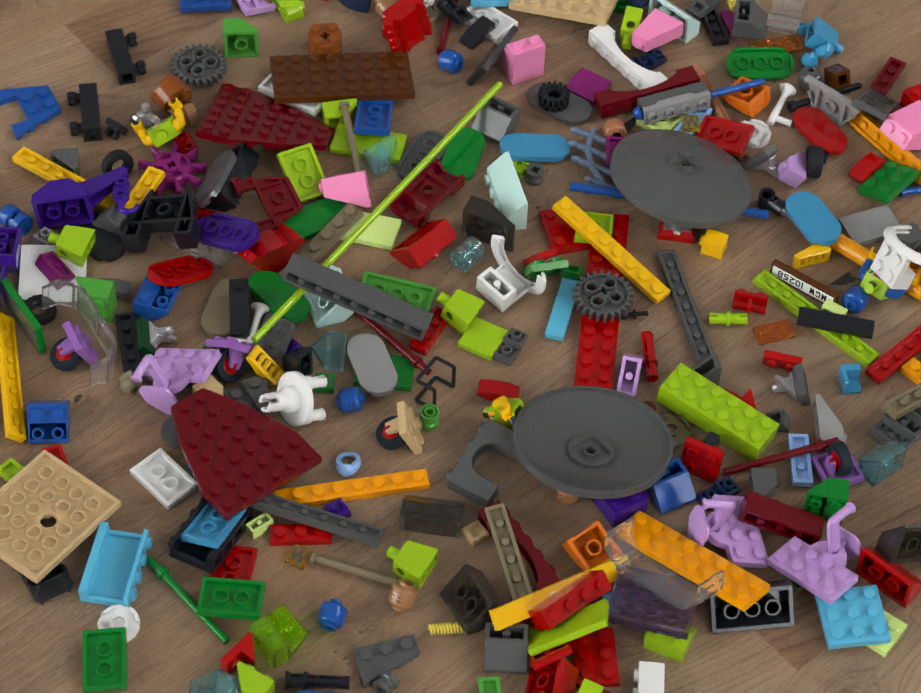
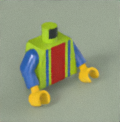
(875, 285)

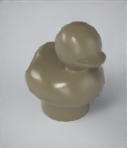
(128, 385)

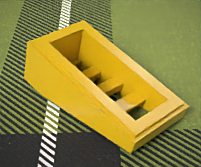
(811, 255)
(273, 373)

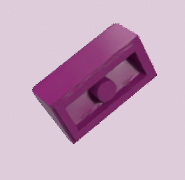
(53, 267)

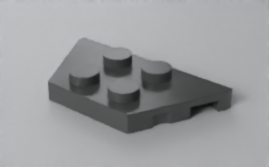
(275, 340)

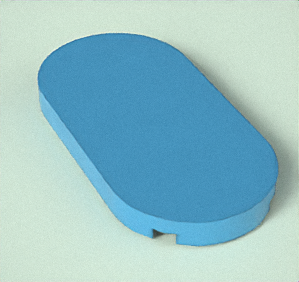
(535, 147)
(813, 218)

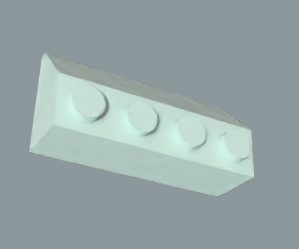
(507, 190)

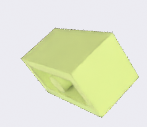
(830, 306)
(259, 525)

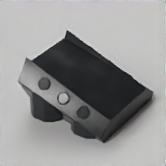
(51, 585)

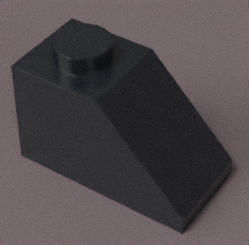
(299, 360)

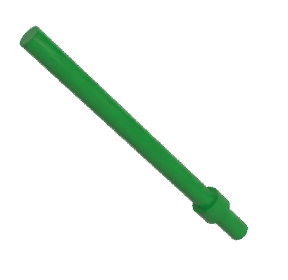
(163, 574)

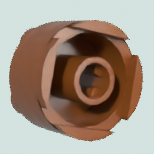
(324, 39)
(168, 90)

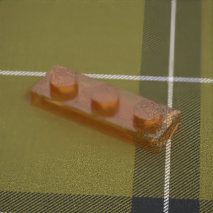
(790, 43)

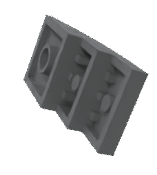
(902, 429)

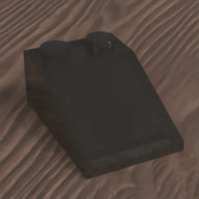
(483, 220)

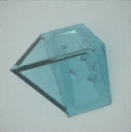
(331, 350)

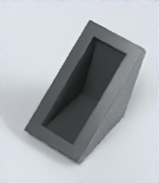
(67, 158)
(111, 220)
(709, 368)

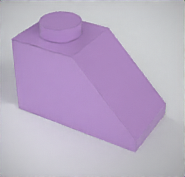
(793, 170)
(630, 374)

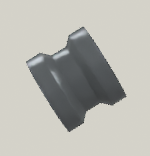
(534, 174)
(385, 683)

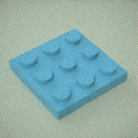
(854, 619)

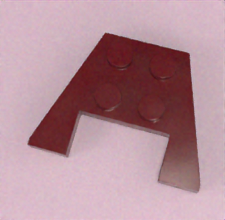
(276, 197)

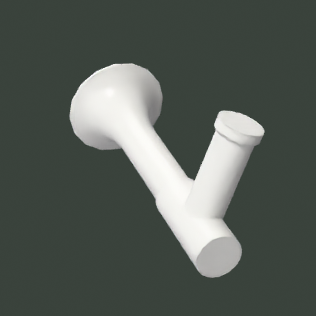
(787, 90)
(259, 309)

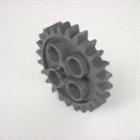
(199, 65)
(603, 296)

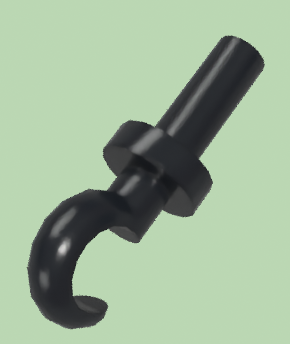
(634, 314)

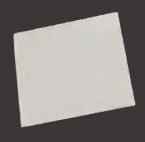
(31, 278)

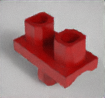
(750, 301)

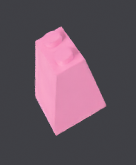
(523, 59)
(905, 127)

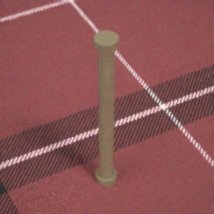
(344, 106)
(315, 558)

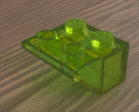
(278, 635)

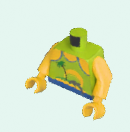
(163, 130)
(504, 411)

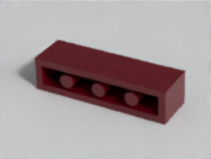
(780, 518)

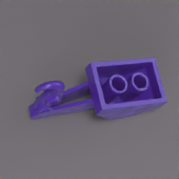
(72, 203)
(9, 252)

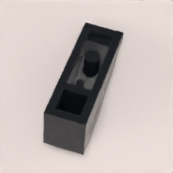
(239, 307)

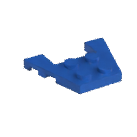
(36, 103)

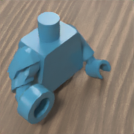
(820, 38)

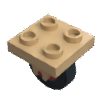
(401, 430)

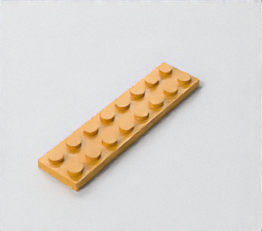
(696, 561)

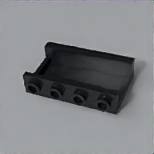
(205, 557)

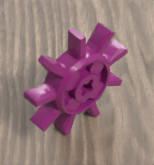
(176, 167)

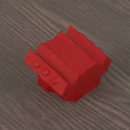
(406, 24)
(273, 249)

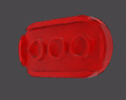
(819, 130)
(180, 271)

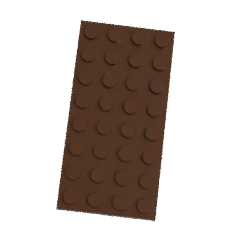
(341, 77)

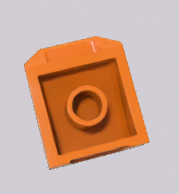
(749, 100)
(588, 546)

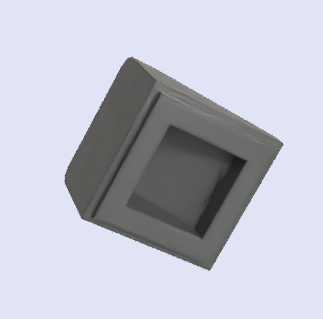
(781, 418)

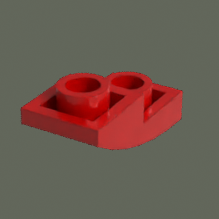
(866, 167)
(494, 389)

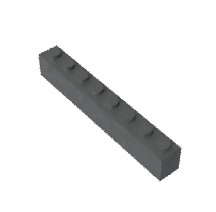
(357, 296)

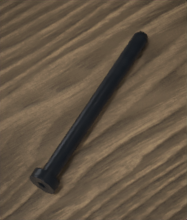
(793, 105)

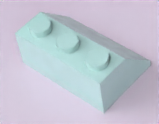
(691, 24)
(325, 311)

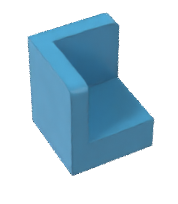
(849, 378)

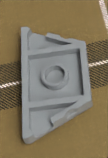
(831, 102)

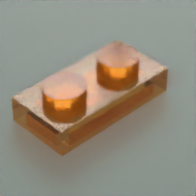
(773, 332)

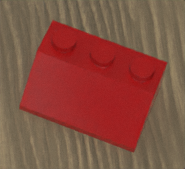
(424, 244)
(889, 577)
(553, 678)

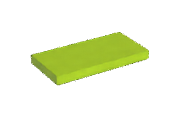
(341, 145)
(577, 625)

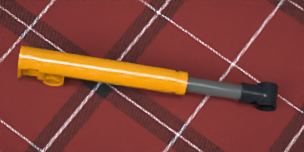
(844, 245)

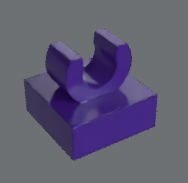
(338, 507)

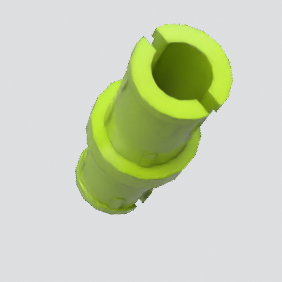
(728, 318)

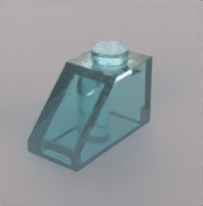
(381, 154)

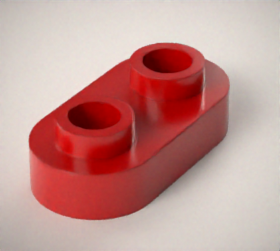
(185, 142)

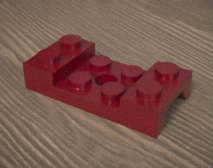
(415, 205)

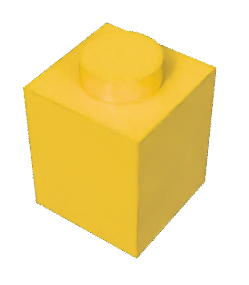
(713, 243)

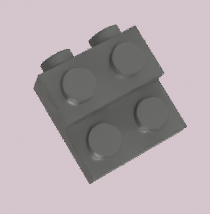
(250, 392)

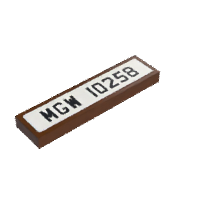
(803, 282)

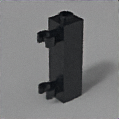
(121, 58)
(89, 112)

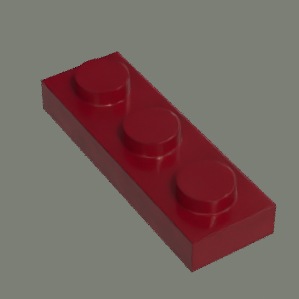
(888, 76)

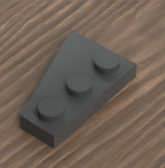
(384, 656)

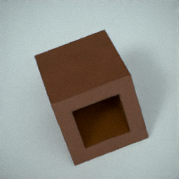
(837, 76)

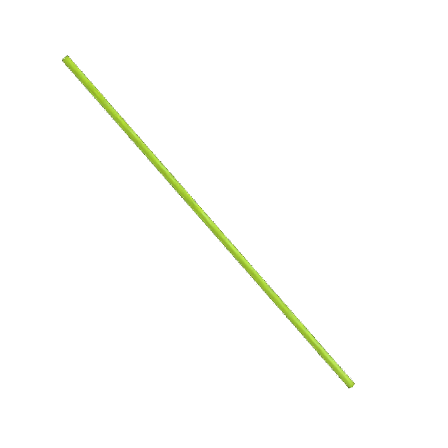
(381, 207)

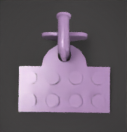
(171, 372)
(722, 529)
(823, 564)

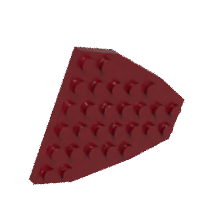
(254, 119)
(237, 450)

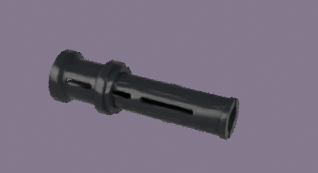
(306, 681)

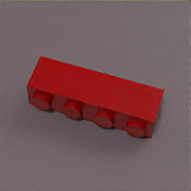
(570, 600)

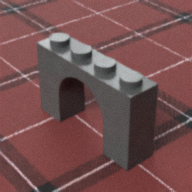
(464, 480)

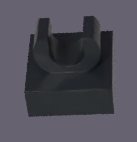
(115, 127)

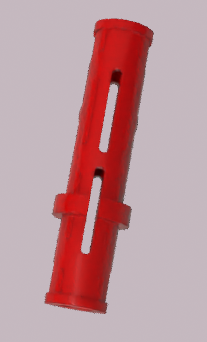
(650, 363)

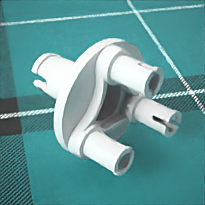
(295, 398)

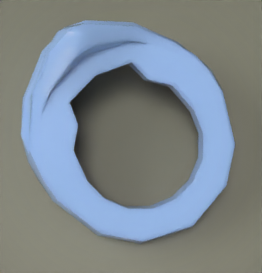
(347, 470)

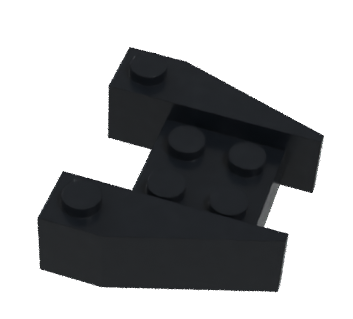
(163, 214)

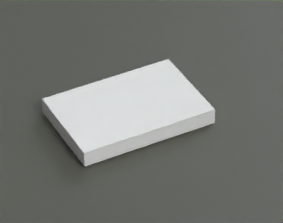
(502, 21)
(164, 478)

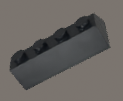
(243, 168)
(770, 611)

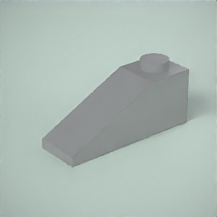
(826, 423)

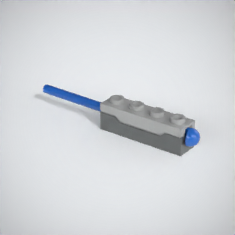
(682, 100)

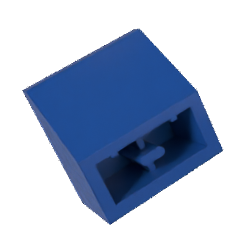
(154, 300)
(48, 421)
(673, 488)

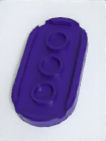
(228, 232)

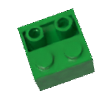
(827, 497)

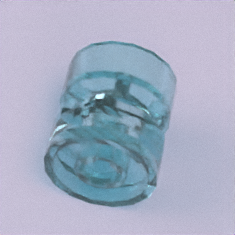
(467, 253)

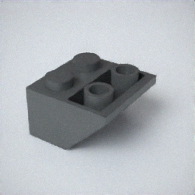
(749, 20)
(497, 119)
(506, 649)

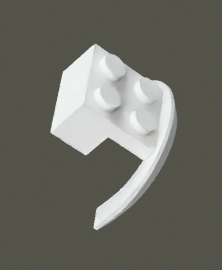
(894, 258)
(505, 284)

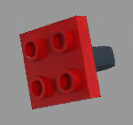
(703, 457)

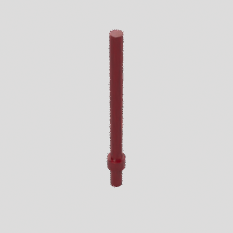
(414, 360)
(818, 446)

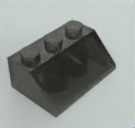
(432, 516)
(900, 544)
(470, 599)

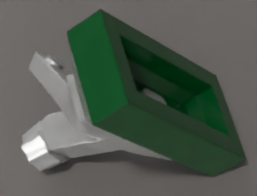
(150, 336)

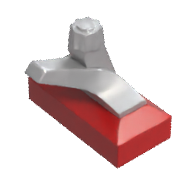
(675, 233)

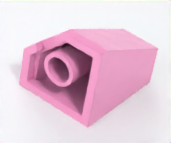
(656, 30)
(348, 188)

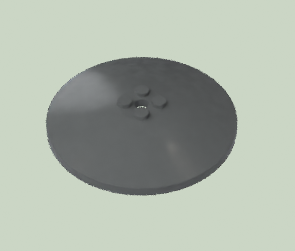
(680, 178)
(567, 422)

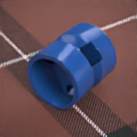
(14, 217)

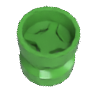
(429, 417)

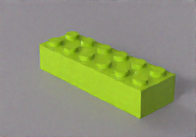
(717, 412)

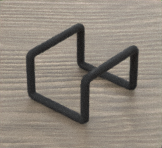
(428, 386)

